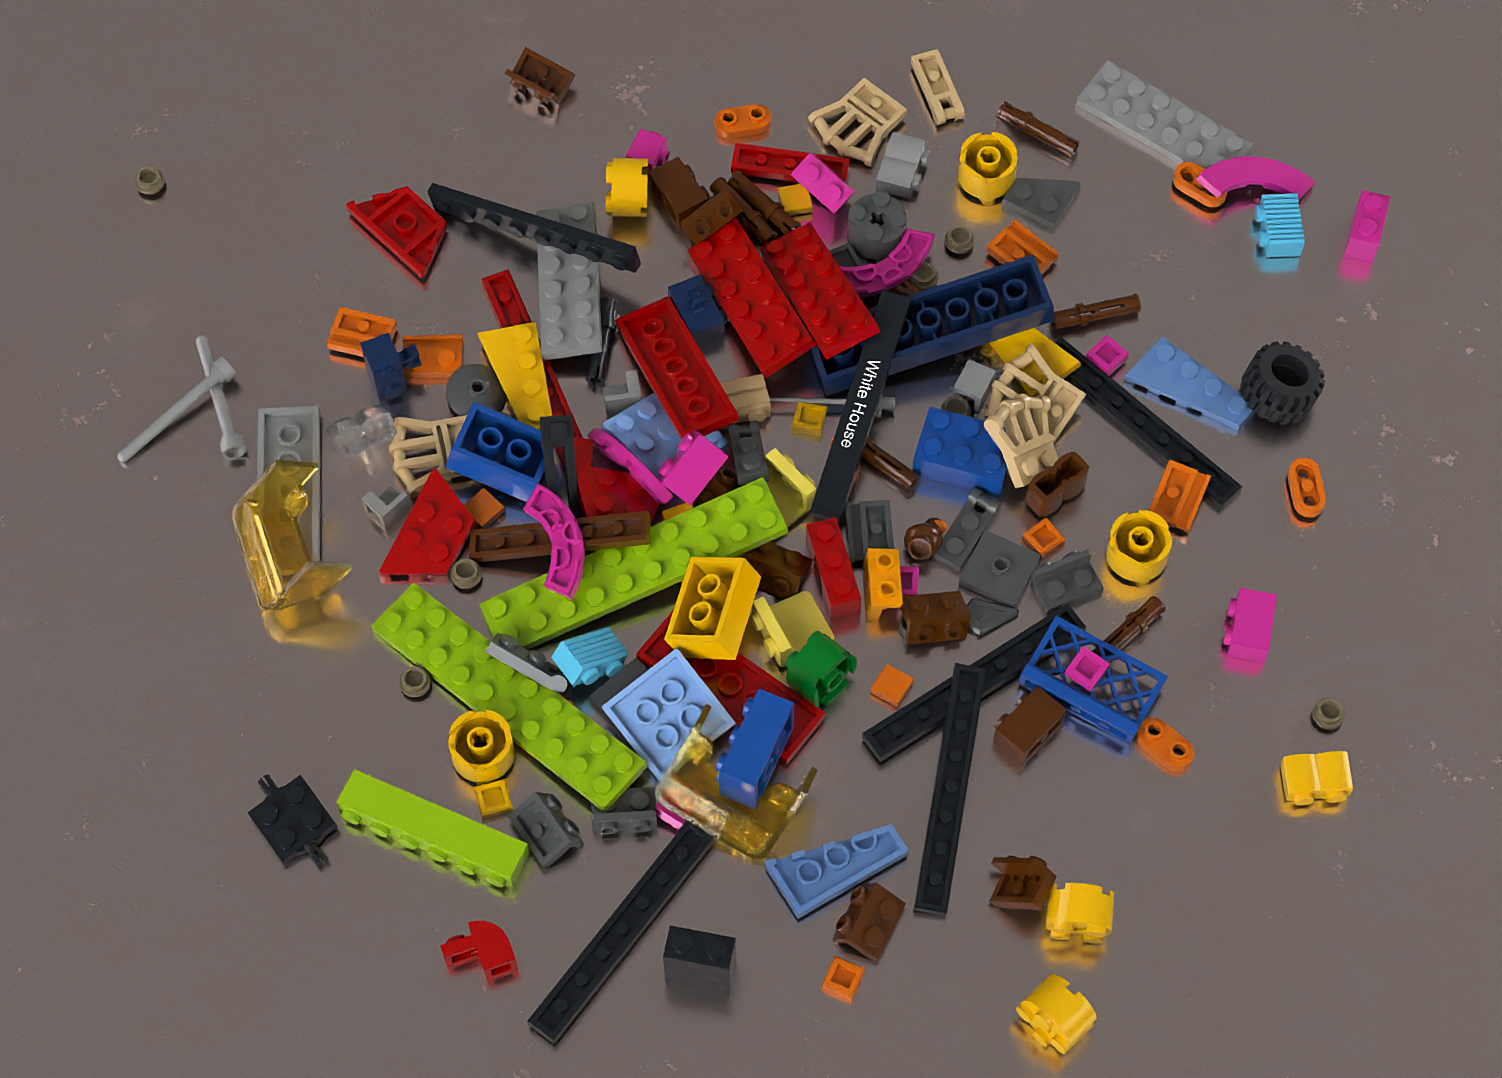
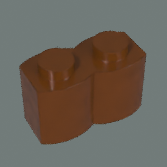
(1057, 484)

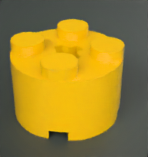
(987, 165)
(629, 187)
(1139, 546)
(496, 750)
(1080, 912)
(1057, 1014)

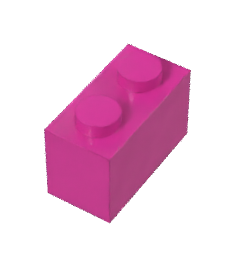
(822, 183)
(1367, 226)
(691, 466)
(1251, 625)

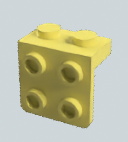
(789, 488)
(788, 624)

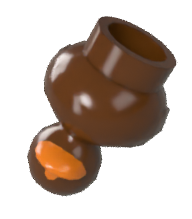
(924, 538)

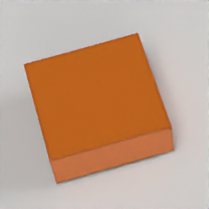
(484, 508)
(1043, 538)
(892, 685)
(843, 978)

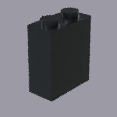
(699, 959)

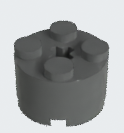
(876, 225)

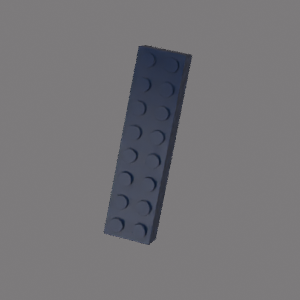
(955, 320)

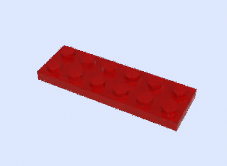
(819, 290)
(751, 298)
(676, 369)
(735, 682)

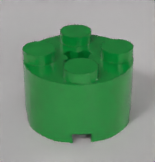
(820, 669)

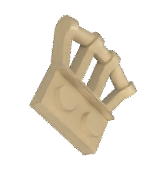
(871, 108)
(1062, 395)
(442, 439)
(1022, 456)

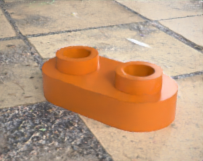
(743, 121)
(1194, 189)
(1306, 489)
(1164, 743)

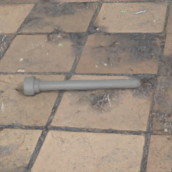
(219, 373)
(231, 444)

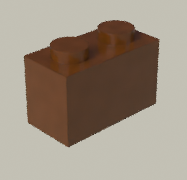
(677, 189)
(1029, 724)

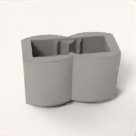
(901, 165)

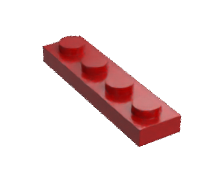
(779, 163)

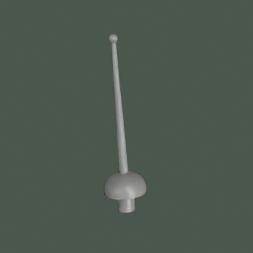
(884, 403)

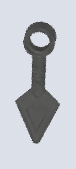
(983, 617)

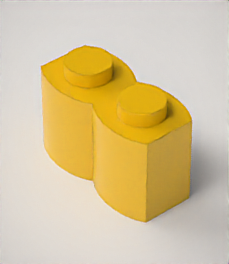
(1316, 776)

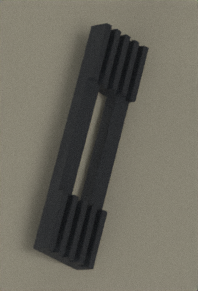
(558, 432)

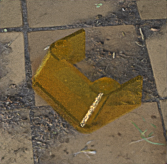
(274, 542)
(693, 794)

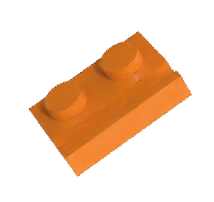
(1018, 243)
(354, 327)
(438, 355)
(1179, 495)

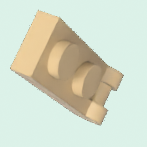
(937, 86)

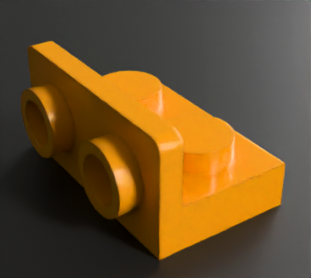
(881, 581)

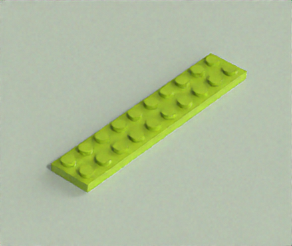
(627, 574)
(538, 718)

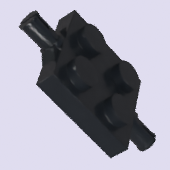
(292, 820)

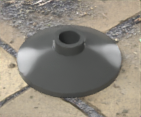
(460, 391)

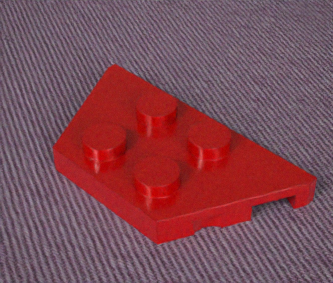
(403, 226)
(430, 533)

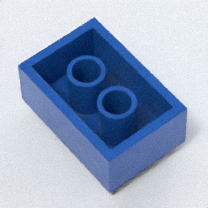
(498, 452)
(959, 453)
(755, 748)

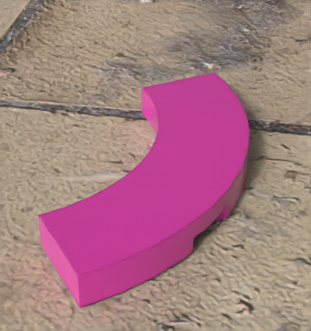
(1246, 170)
(893, 270)
(619, 454)
(565, 537)

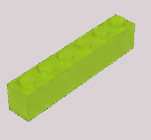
(433, 829)

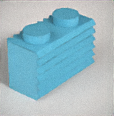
(1280, 225)
(590, 656)

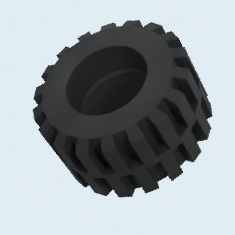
(1292, 367)

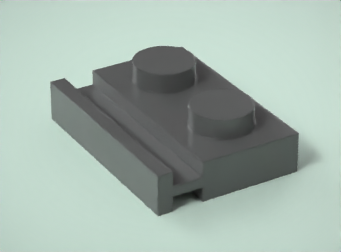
(868, 527)

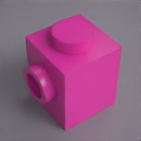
(651, 147)

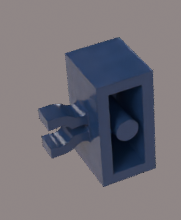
(698, 310)
(387, 365)

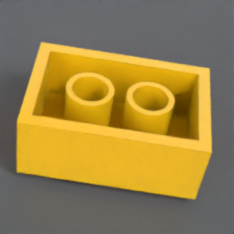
(713, 607)

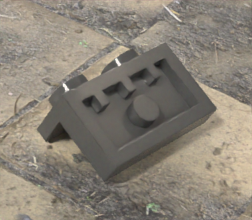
(1065, 581)
(630, 811)
(545, 827)

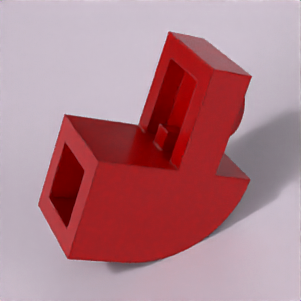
(485, 942)

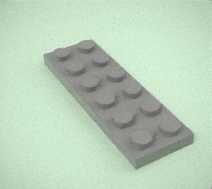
(1159, 119)
(569, 291)
(294, 436)

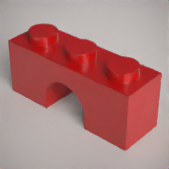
(835, 570)

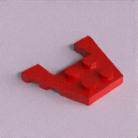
(608, 490)

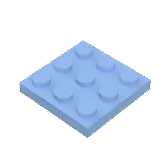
(649, 433)
(662, 708)

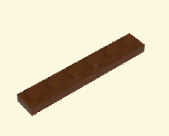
(533, 540)

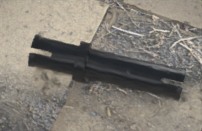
(599, 360)

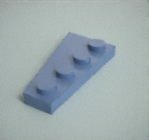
(1181, 378)
(825, 872)

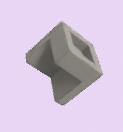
(975, 383)
(622, 396)
(387, 507)

